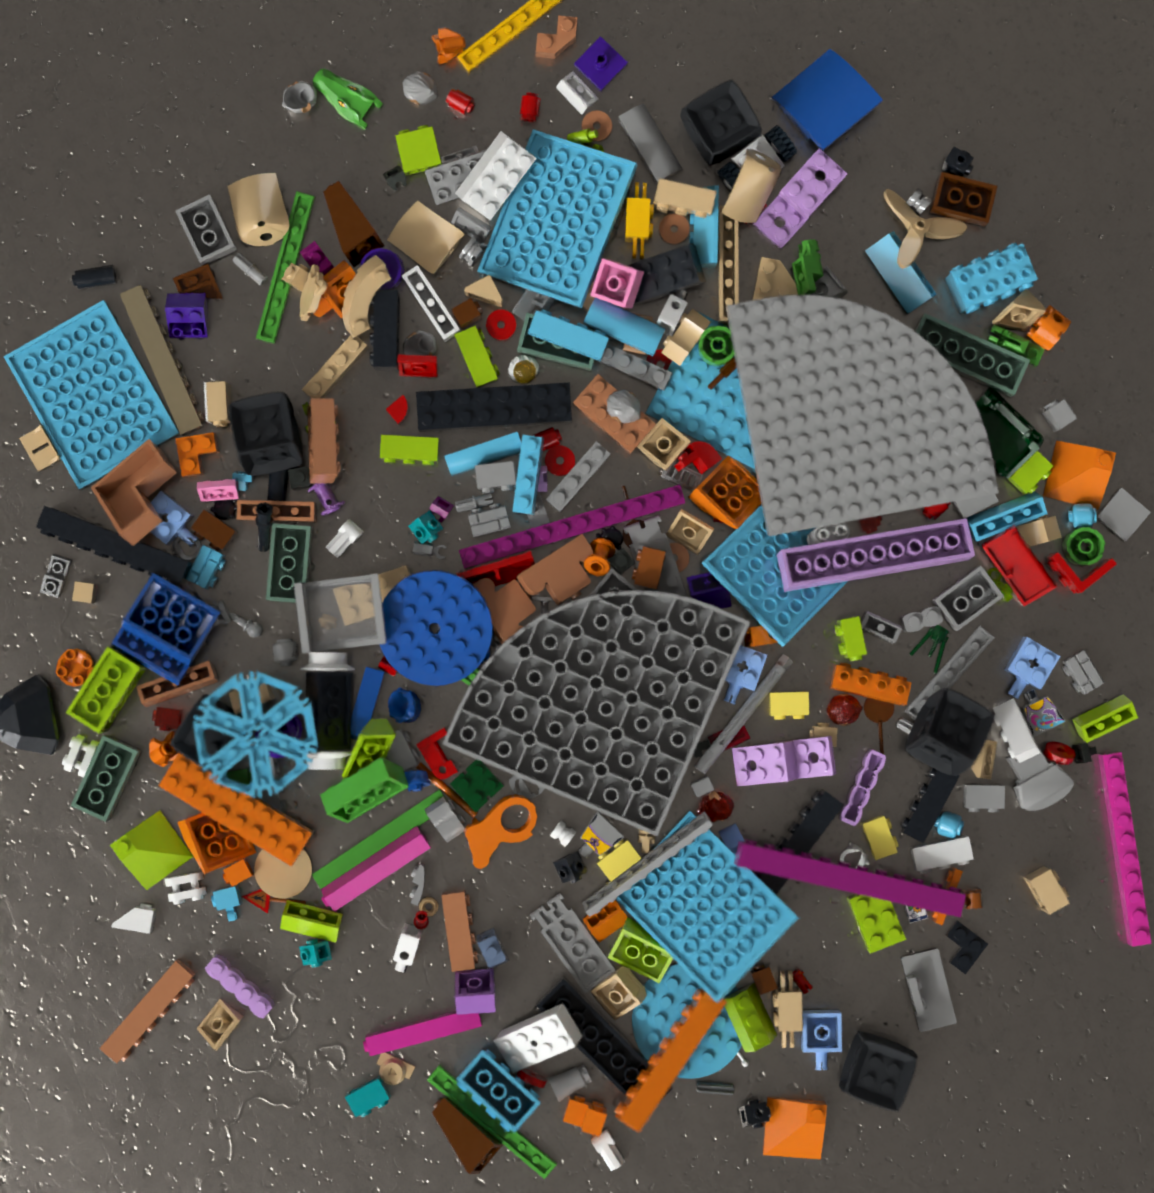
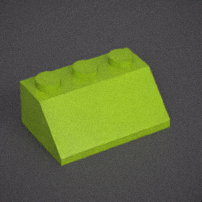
(372, 744)
(640, 951)
(750, 1018)

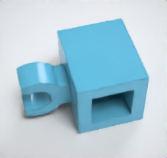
(227, 899)

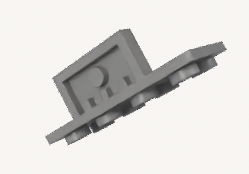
(449, 175)
(928, 990)

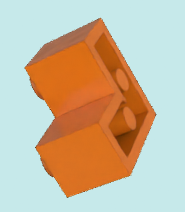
(190, 452)
(585, 1114)

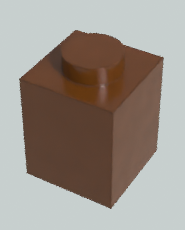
(763, 978)

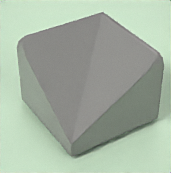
(702, 786)

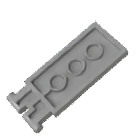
(652, 537)
(573, 943)

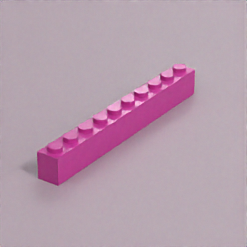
(1124, 848)

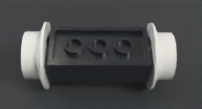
(331, 709)

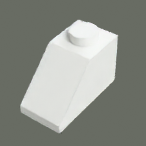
(138, 919)

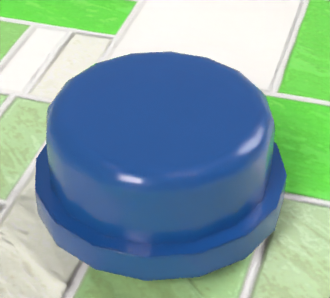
(417, 780)

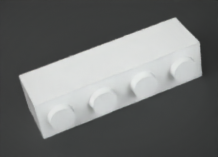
(431, 303)

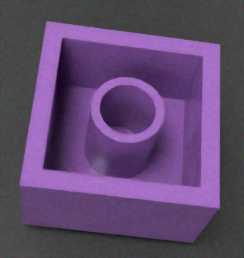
(475, 991)

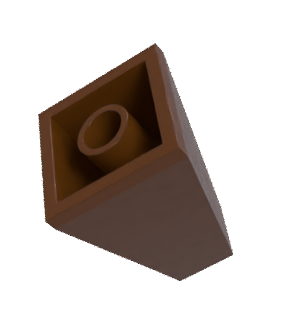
(352, 228)
(468, 1139)

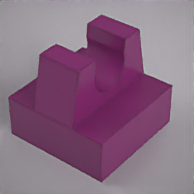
(441, 507)

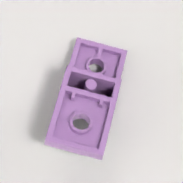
(800, 198)
(784, 761)

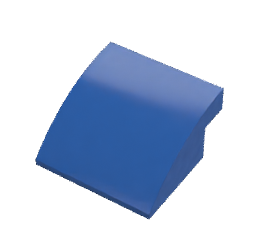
(827, 99)
(165, 629)

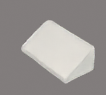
(577, 92)

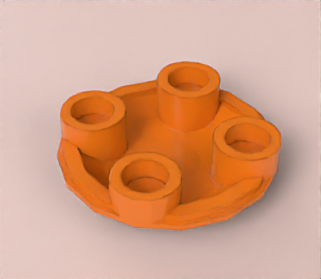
(74, 667)

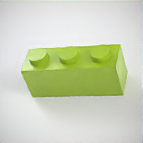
(477, 356)
(409, 449)
(1105, 718)
(311, 921)

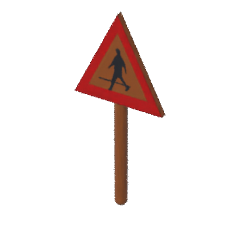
(262, 899)

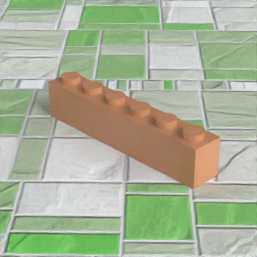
(147, 1011)

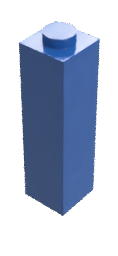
(366, 700)

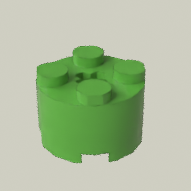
(706, 350)
(1073, 551)

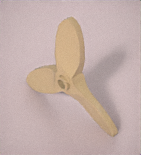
(919, 228)

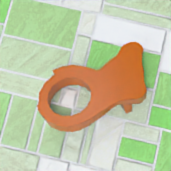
(487, 834)

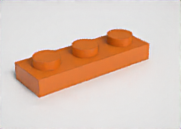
(952, 878)

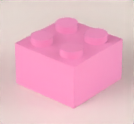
(617, 283)

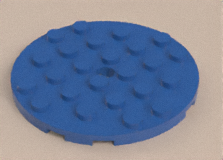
(463, 624)

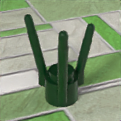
(939, 635)

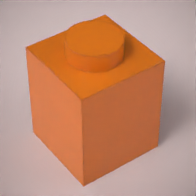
(237, 872)

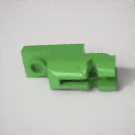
(807, 267)
(1016, 344)

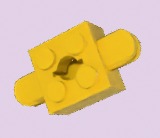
(638, 214)

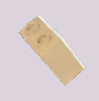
(217, 403)

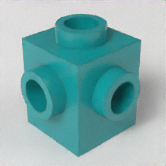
(426, 528)
(315, 952)

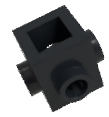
(958, 162)
(570, 867)
(755, 1114)

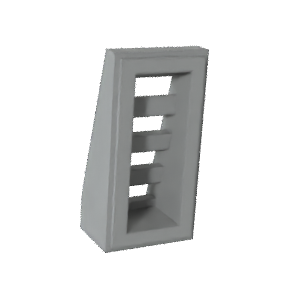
(679, 482)

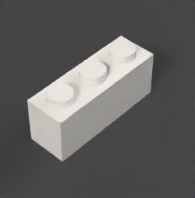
(1015, 731)
(942, 854)

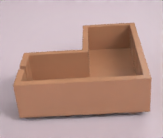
(126, 490)

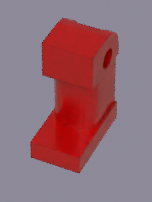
(435, 755)

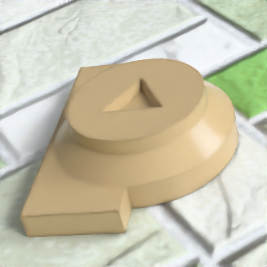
(394, 1069)

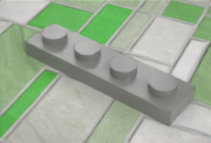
(636, 367)

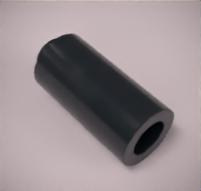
(95, 277)
(278, 486)

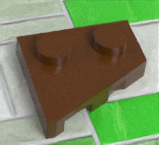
(198, 281)

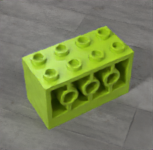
(106, 690)

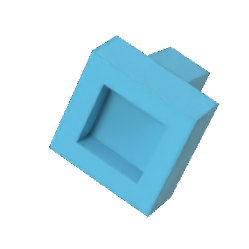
(242, 479)

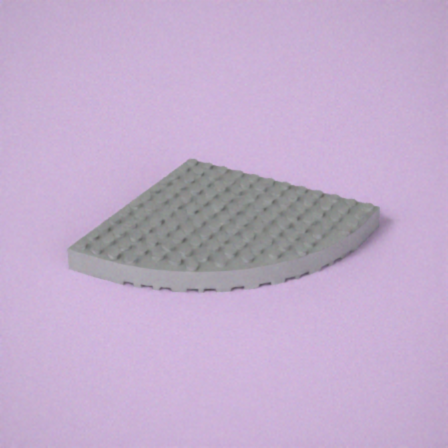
(851, 414)
(602, 699)

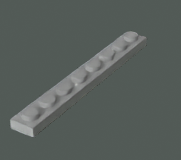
(648, 863)

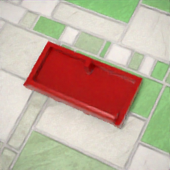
(1019, 565)
(500, 571)

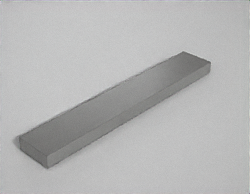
(952, 669)

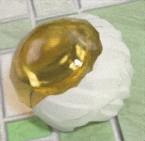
(523, 369)

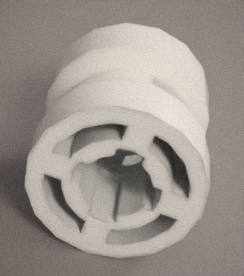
(563, 833)

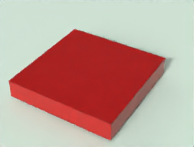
(418, 365)

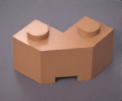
(553, 44)

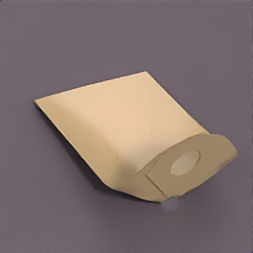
(752, 188)
(257, 200)
(425, 237)

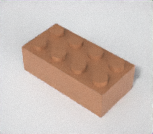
(593, 405)
(322, 440)

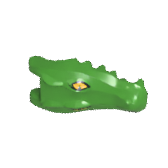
(347, 97)

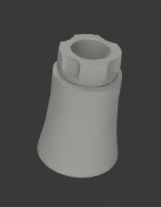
(569, 1081)

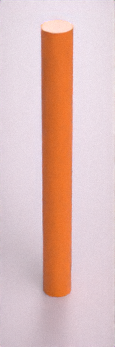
(447, 790)

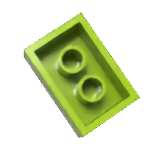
(876, 922)

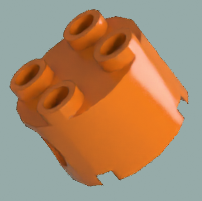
(1049, 328)

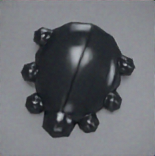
(224, 509)
(613, 535)

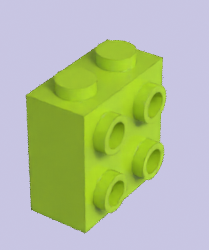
(418, 149)
(851, 638)

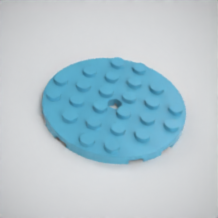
(664, 1006)

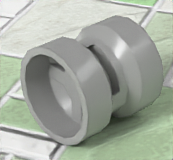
(919, 201)

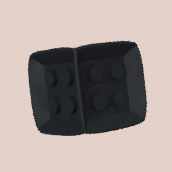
(720, 122)
(265, 433)
(949, 732)
(185, 739)
(878, 1071)

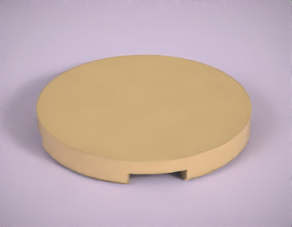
(281, 879)

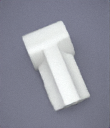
(347, 534)
(606, 1146)

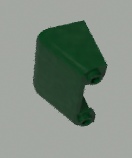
(1008, 433)

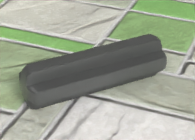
(715, 1088)

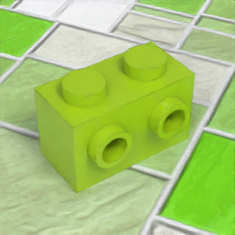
(1030, 473)

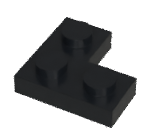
(970, 946)

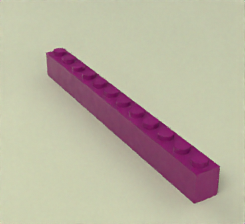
(572, 526)
(849, 879)

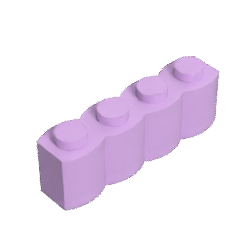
(864, 782)
(236, 983)

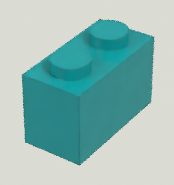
(367, 1097)

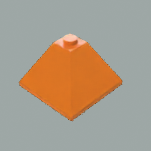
(1079, 474)
(728, 493)
(213, 843)
(795, 1128)

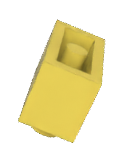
(788, 704)
(879, 837)
(618, 860)

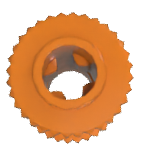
(597, 562)

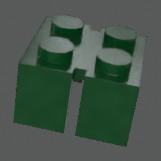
(477, 784)

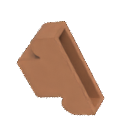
(559, 572)
(507, 607)

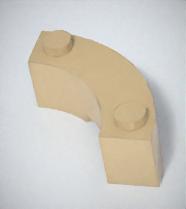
(359, 295)

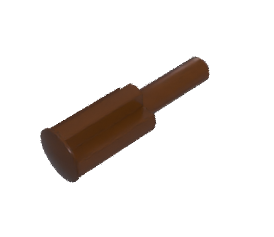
(725, 371)

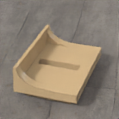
(36, 439)

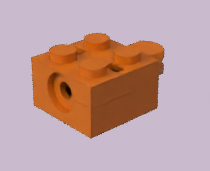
(333, 297)

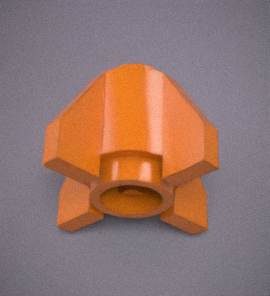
(448, 44)
(162, 751)

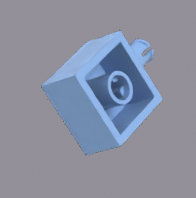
(178, 519)
(1020, 666)
(748, 677)
(829, 1040)

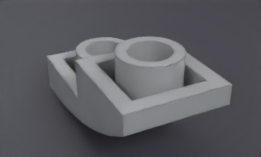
(56, 575)
(419, 879)

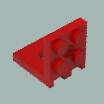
(1070, 579)

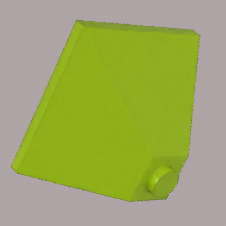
(152, 850)

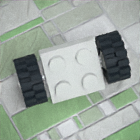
(773, 144)

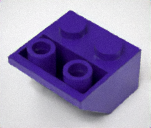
(187, 315)
(708, 590)

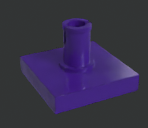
(600, 63)

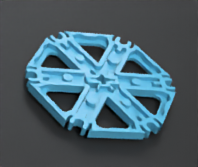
(271, 741)

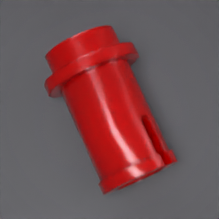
(421, 920)
(801, 981)

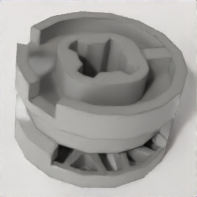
(472, 251)

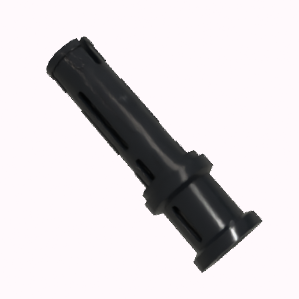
(263, 522)

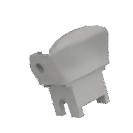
(1039, 782)

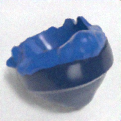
(404, 706)

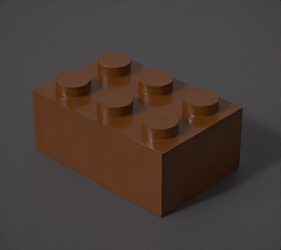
(963, 199)

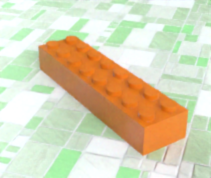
(237, 811)
(669, 1060)

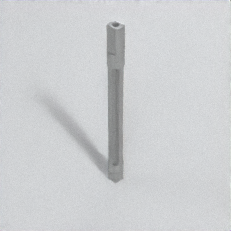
(743, 714)

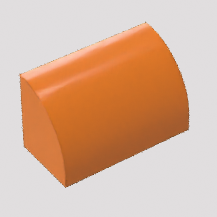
(606, 921)

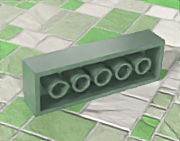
(974, 356)

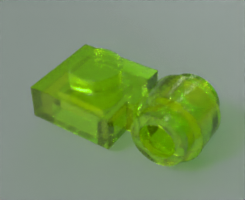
(1004, 588)

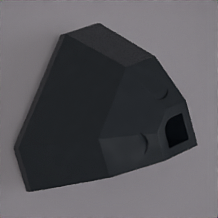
(29, 717)

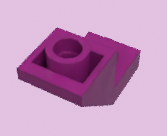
(314, 256)

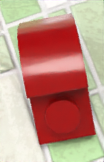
(702, 456)

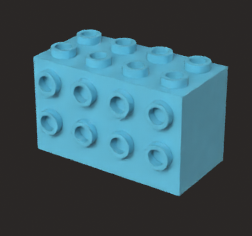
(991, 278)
(498, 1090)

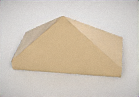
(984, 764)

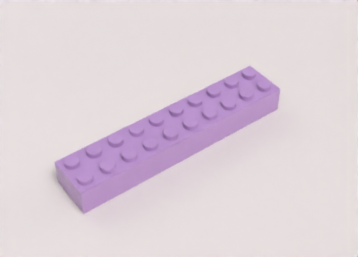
(875, 555)

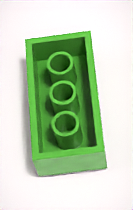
(364, 790)

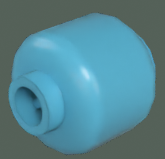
(1082, 515)
(949, 824)

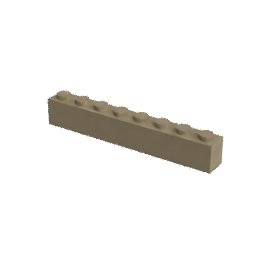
(162, 361)

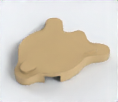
(312, 293)

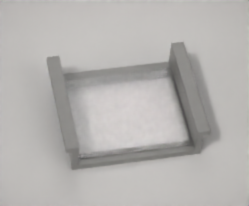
(340, 613)

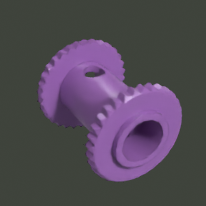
(325, 494)

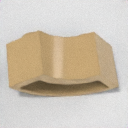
(685, 338)
(1040, 531)

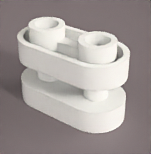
(828, 533)
(71, 761)
(195, 892)

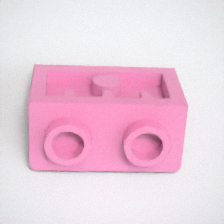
(218, 490)

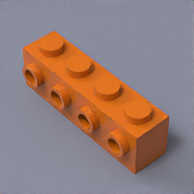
(870, 685)

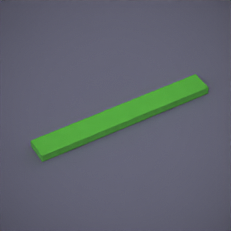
(288, 254)
(413, 817)
(515, 1142)

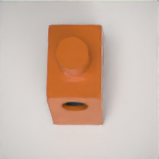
(757, 636)

